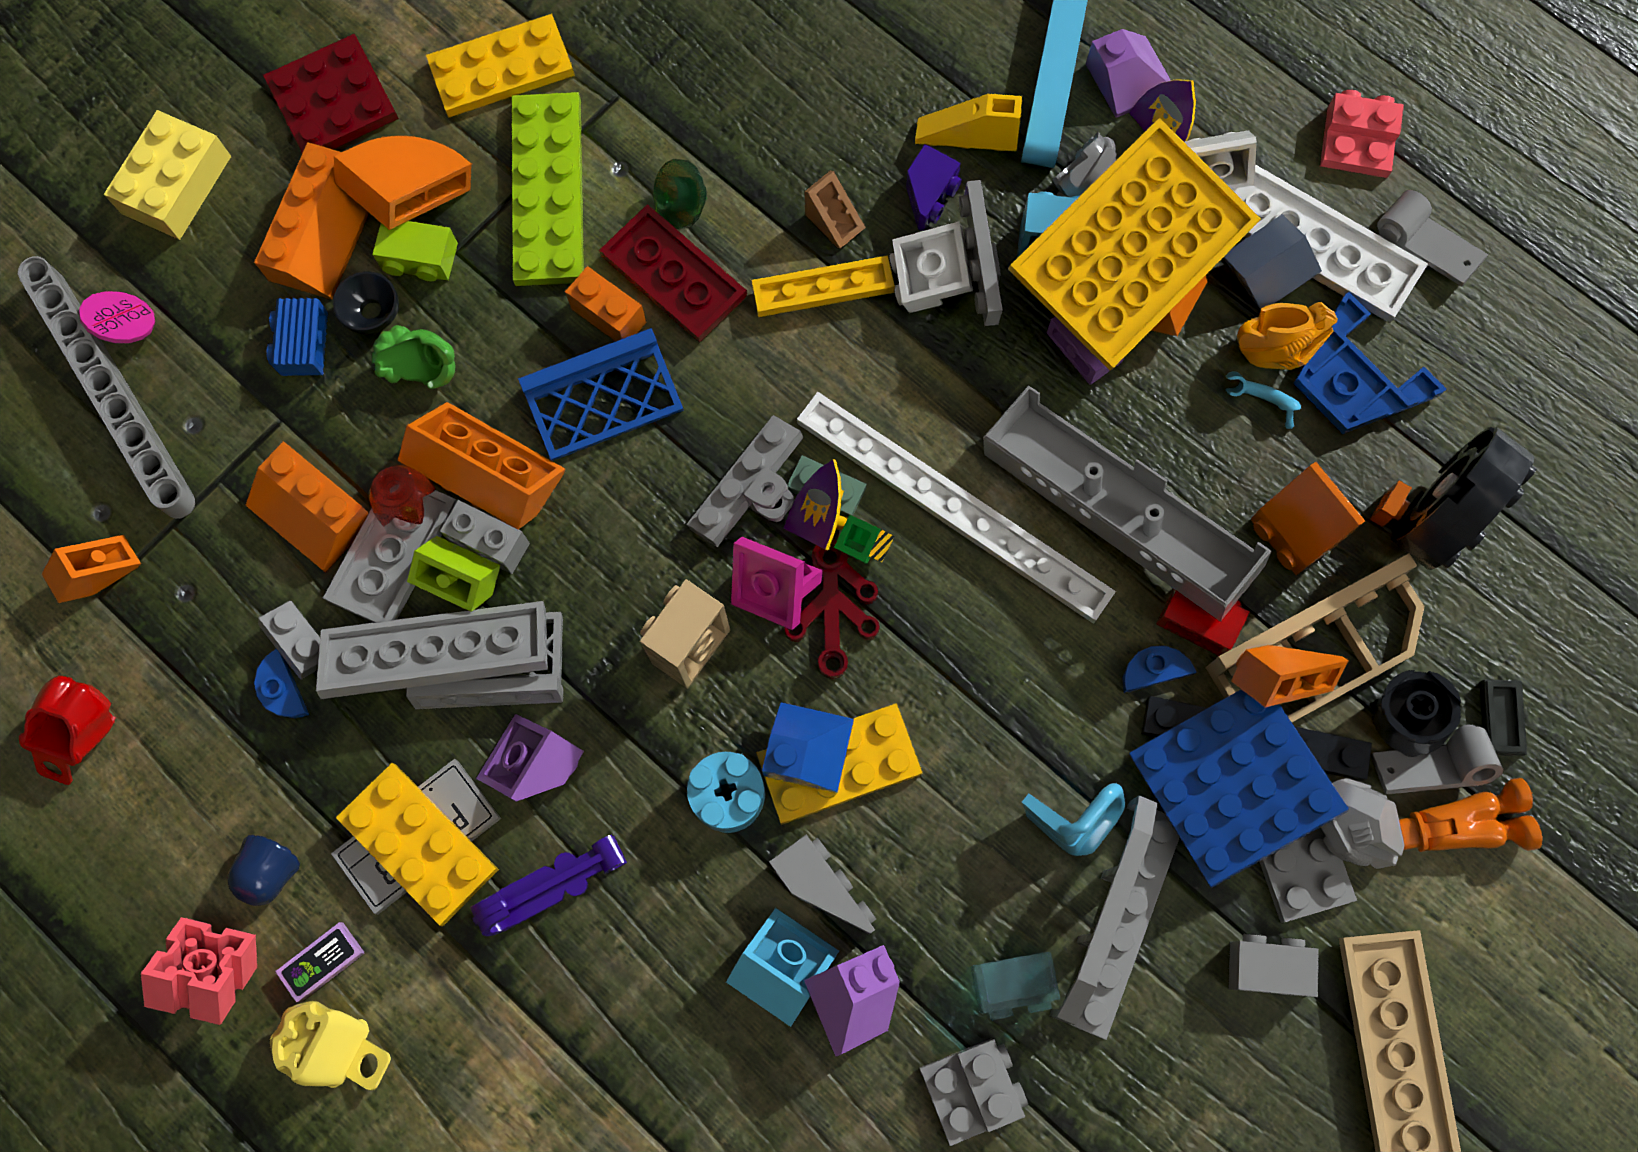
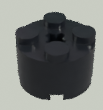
(1422, 692)

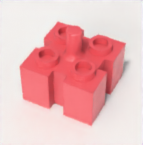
(199, 971)

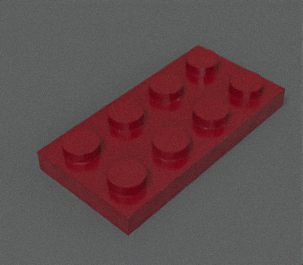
(673, 273)

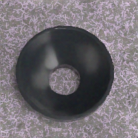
(359, 291)

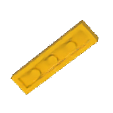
(823, 286)

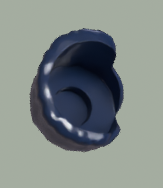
(261, 870)

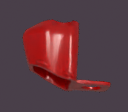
(65, 725)

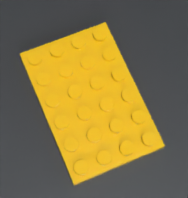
(1134, 244)

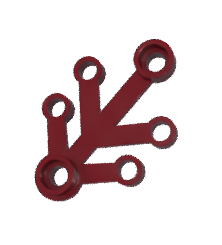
(832, 601)

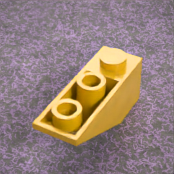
(978, 123)

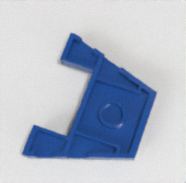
(1350, 386)

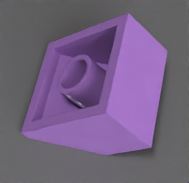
(855, 999)

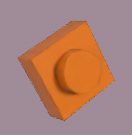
(1392, 504)

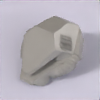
(1089, 165)
(1368, 830)

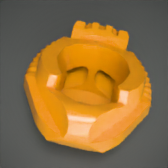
(1286, 334)

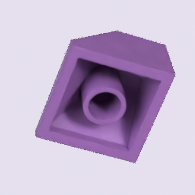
(1124, 69)
(529, 760)

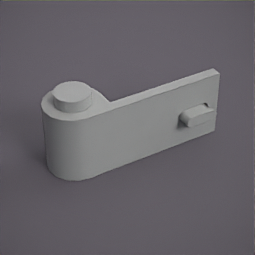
(1411, 229)
(1463, 762)

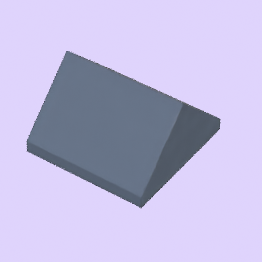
(1273, 262)

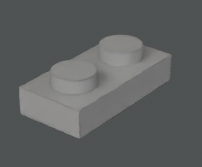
(292, 638)

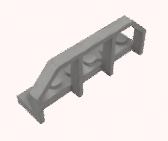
(1122, 921)

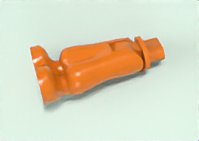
(1474, 822)

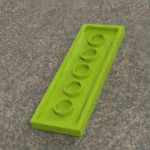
(547, 189)

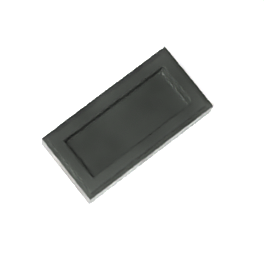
(1504, 716)

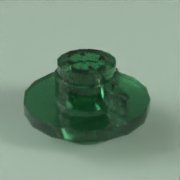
(679, 193)

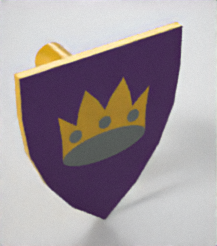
(1172, 103)
(817, 507)

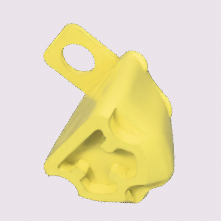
(324, 1047)

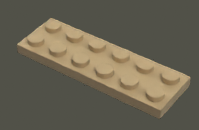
(1399, 1043)

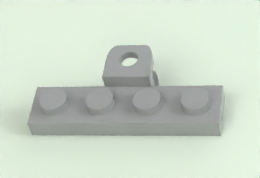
(981, 253)
(750, 483)

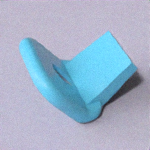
(1089, 830)

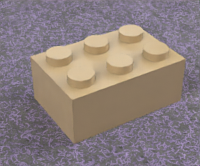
(685, 632)

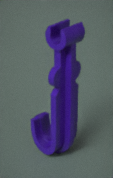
(545, 887)

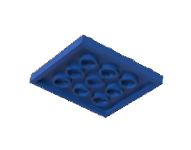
(1237, 784)

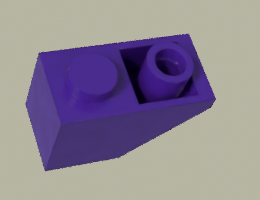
(929, 183)

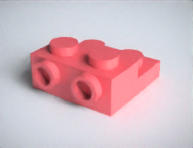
(1361, 133)

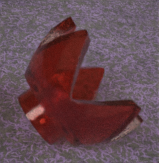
(403, 503)

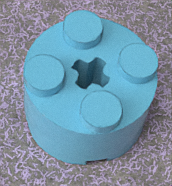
(706, 783)

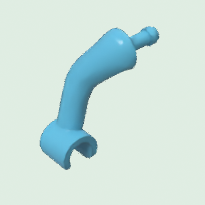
(1267, 393)

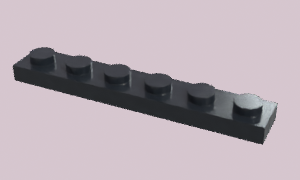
(1334, 753)

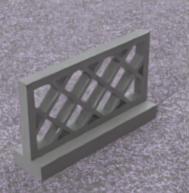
(499, 690)

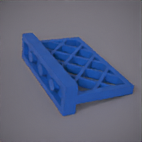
(591, 365)

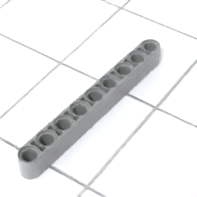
(114, 398)

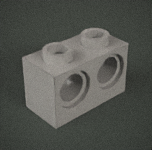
(485, 536)

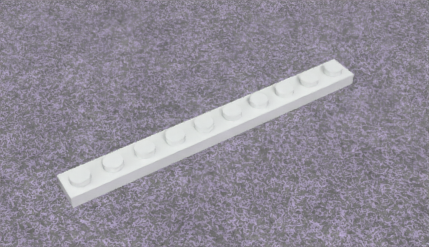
(956, 507)

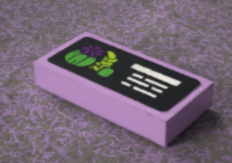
(319, 962)

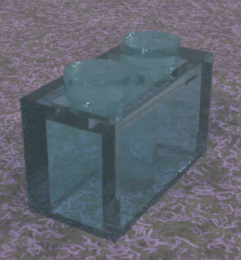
(1015, 984)

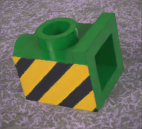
(863, 540)

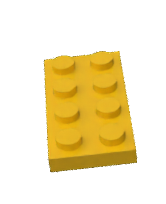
(500, 65)
(875, 758)
(417, 844)

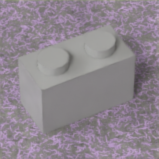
(1273, 967)

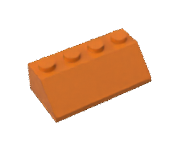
(312, 228)
(480, 464)

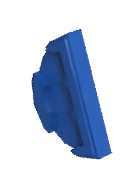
(1155, 667)
(277, 687)

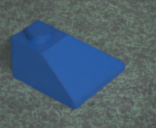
(807, 747)

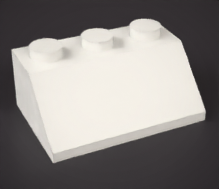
(1229, 156)

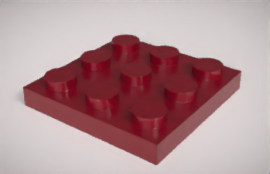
(331, 95)

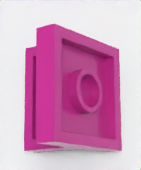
(770, 582)

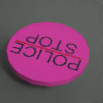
(116, 317)

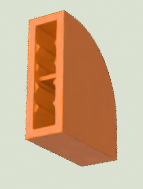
(401, 176)

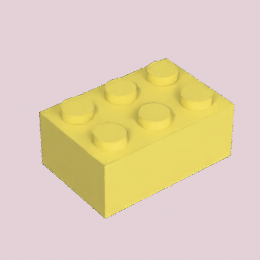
(168, 174)

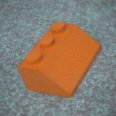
(305, 506)

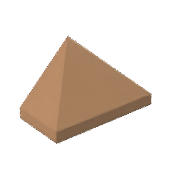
(832, 210)

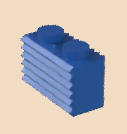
(298, 337)

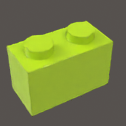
(416, 250)
(453, 573)

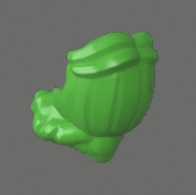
(413, 356)

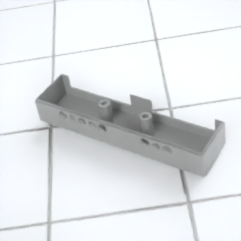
(1124, 505)

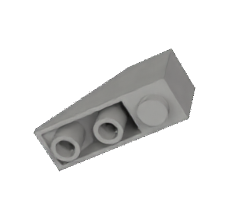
(813, 881)

